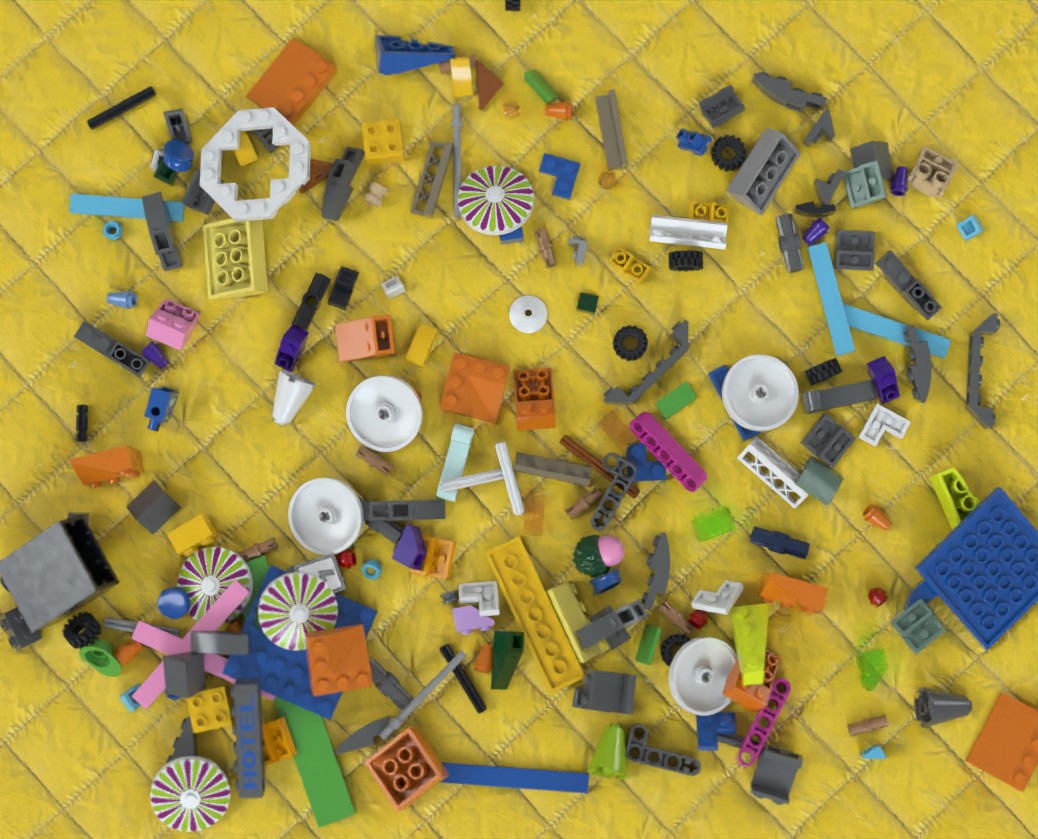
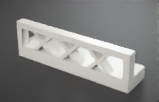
(688, 231)
(778, 470)

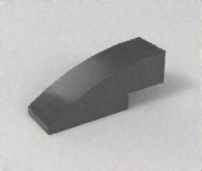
(220, 642)
(364, 736)

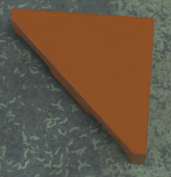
(487, 84)
(318, 172)

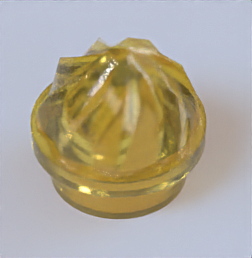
(511, 109)
(607, 180)

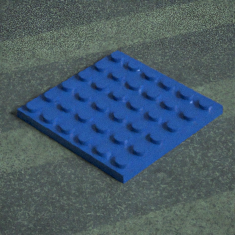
(986, 568)
(285, 670)

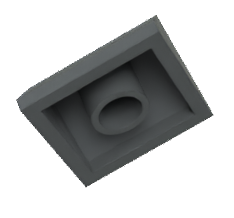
(871, 152)
(153, 507)
(184, 674)

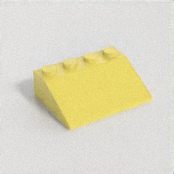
(235, 258)
(572, 619)

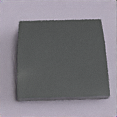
(854, 250)
(828, 440)

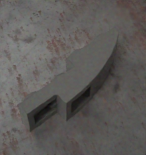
(779, 91)
(338, 183)
(160, 231)
(907, 286)
(112, 348)
(920, 371)
(406, 510)
(660, 563)
(612, 623)

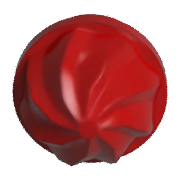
(347, 559)
(877, 596)
(698, 618)

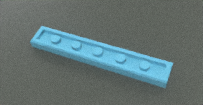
(119, 207)
(831, 299)
(892, 330)

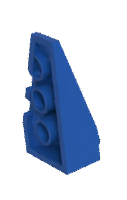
(399, 56)

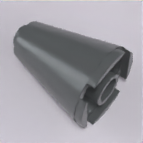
(939, 707)

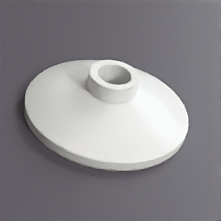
(525, 323)

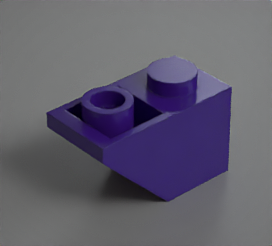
(291, 347)
(884, 379)
(411, 547)

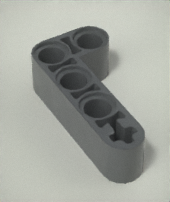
(837, 397)
(611, 494)
(663, 755)

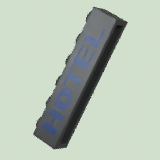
(249, 738)

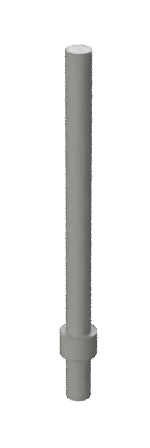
(456, 124)
(395, 723)

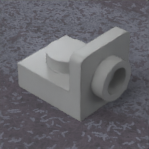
(579, 254)

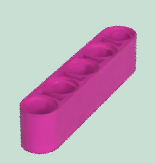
(668, 451)
(757, 730)

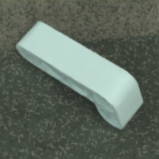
(456, 458)

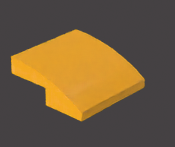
(438, 558)
(277, 741)

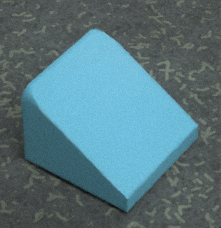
(970, 227)
(129, 702)
(873, 752)

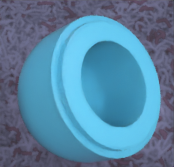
(376, 565)

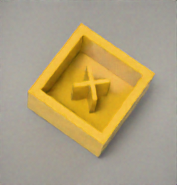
(383, 142)
(193, 535)
(210, 709)

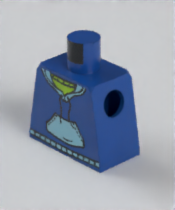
(162, 399)

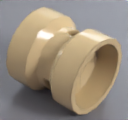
(376, 194)

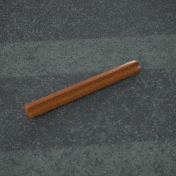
(595, 463)

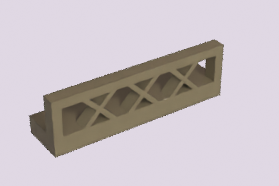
(611, 131)
(438, 179)
(552, 469)

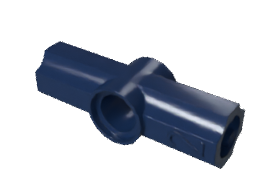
(779, 542)

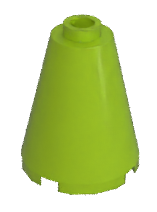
(610, 754)

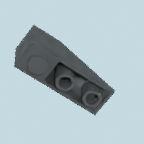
(185, 744)

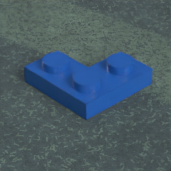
(564, 170)
(646, 470)
(710, 725)

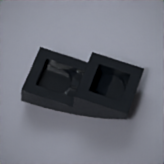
(808, 209)
(343, 288)

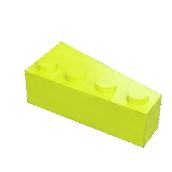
(954, 496)
(750, 635)

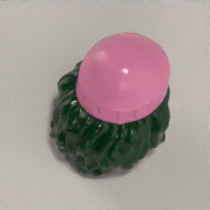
(598, 554)

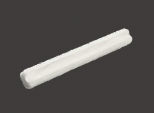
(509, 478)
(471, 480)

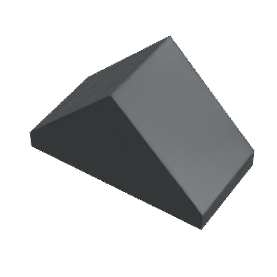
(178, 125)

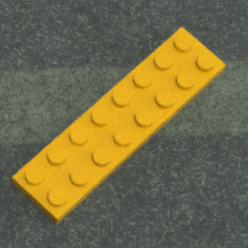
(534, 615)

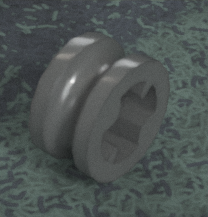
(449, 597)

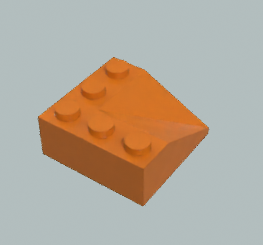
(474, 388)
(108, 466)
(792, 592)
(337, 660)
(406, 768)

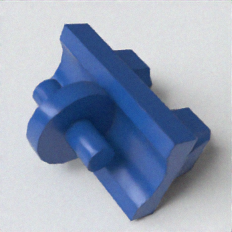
(693, 141)

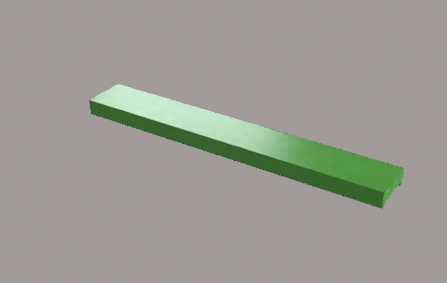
(314, 748)

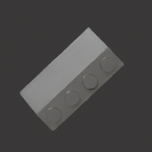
(763, 171)

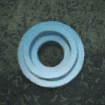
(107, 228)

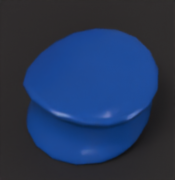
(178, 155)
(605, 582)
(174, 602)

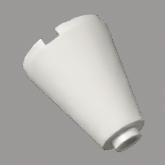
(290, 396)

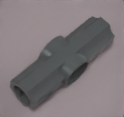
(789, 243)
(387, 528)
(389, 685)

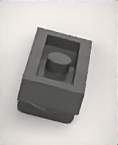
(823, 126)
(826, 191)

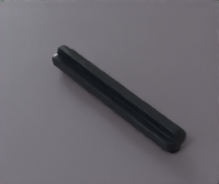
(121, 108)
(464, 680)

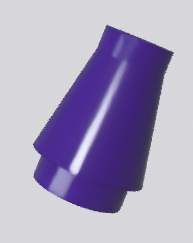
(899, 183)
(815, 231)
(155, 355)

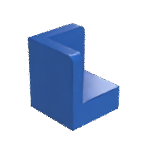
(512, 237)

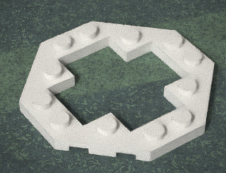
(229, 139)

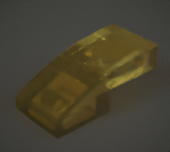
(617, 431)
(533, 515)

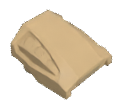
(932, 173)

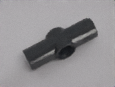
(316, 290)

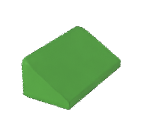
(540, 86)
(675, 400)
(648, 644)

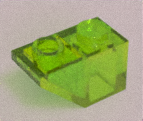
(872, 665)

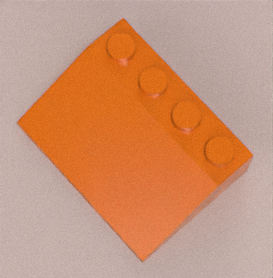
(293, 81)
(1008, 743)

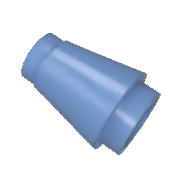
(123, 299)

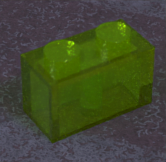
(713, 524)

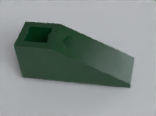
(507, 652)

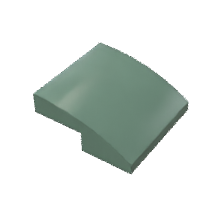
(864, 184)
(819, 481)
(918, 626)

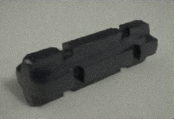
(81, 423)

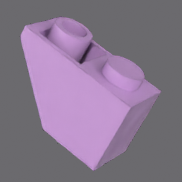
(469, 618)

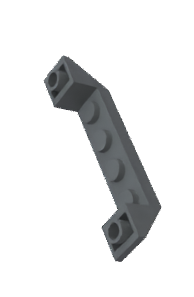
(680, 335)
(983, 416)

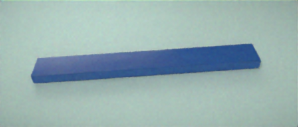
(516, 777)

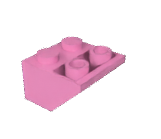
(172, 324)

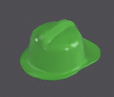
(101, 658)

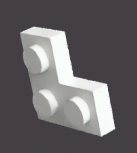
(880, 421)
(483, 592)
(718, 602)

